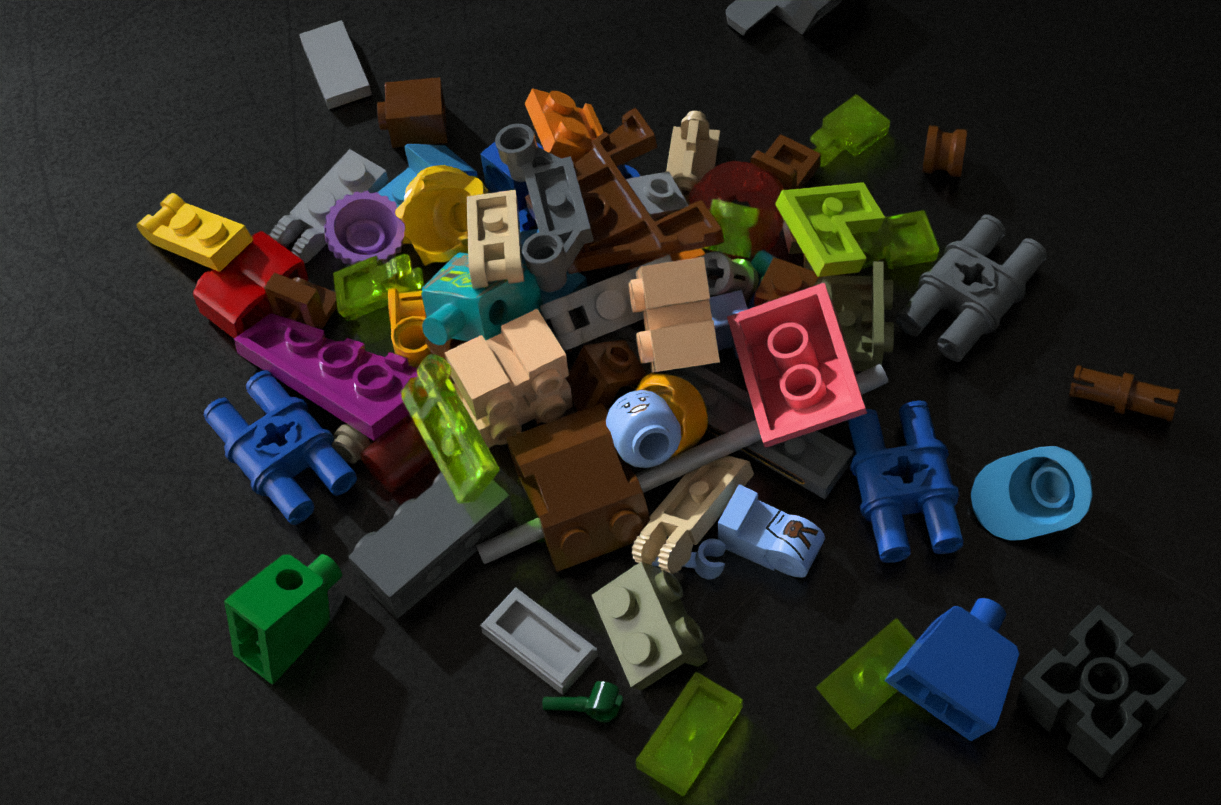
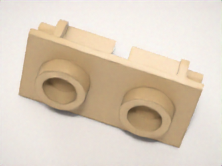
(692, 151)

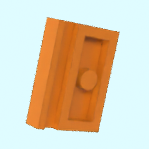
(562, 125)

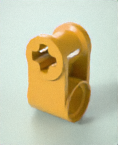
(406, 322)

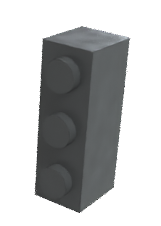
(427, 543)

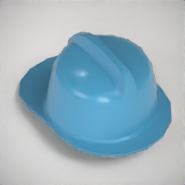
(1032, 493)

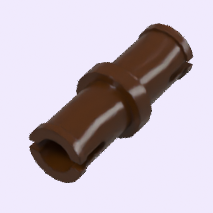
(1124, 393)

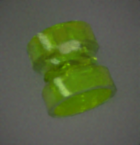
(735, 223)

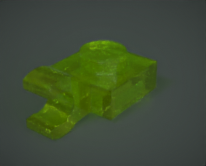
(850, 128)
(901, 240)
(366, 284)

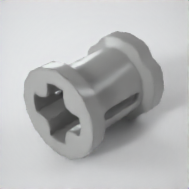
(725, 268)

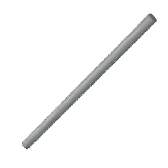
(665, 472)

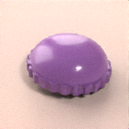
(364, 228)

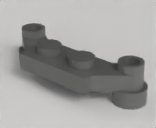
(555, 202)

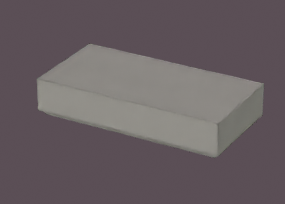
(335, 64)
(539, 641)

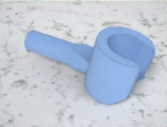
(702, 566)

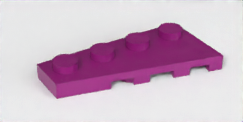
(331, 373)

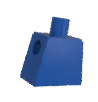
(960, 668)

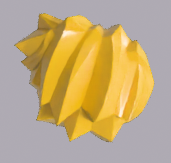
(437, 212)

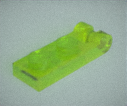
(449, 430)

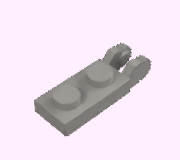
(347, 176)

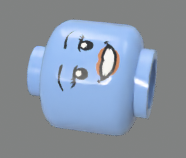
(643, 429)

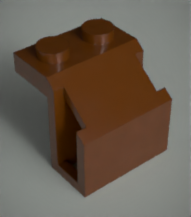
(579, 487)

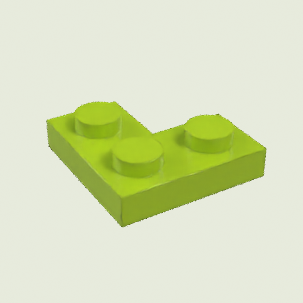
(824, 224)

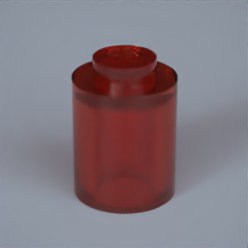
(397, 455)

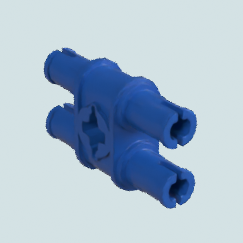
(273, 467)
(885, 494)

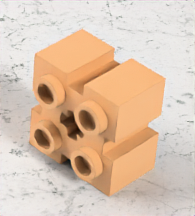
(675, 315)
(512, 378)

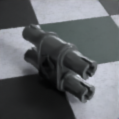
(971, 287)

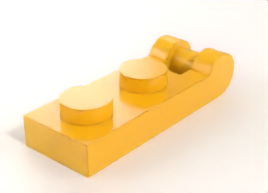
(195, 233)

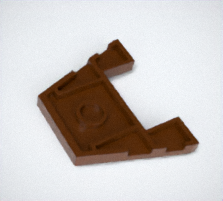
(617, 217)

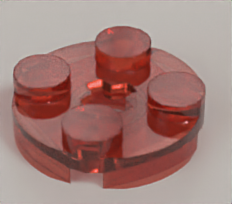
(750, 184)

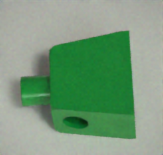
(280, 613)

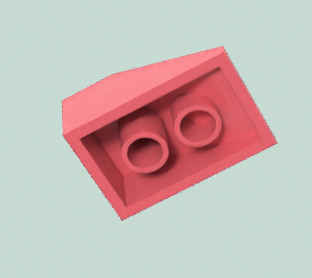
(796, 365)

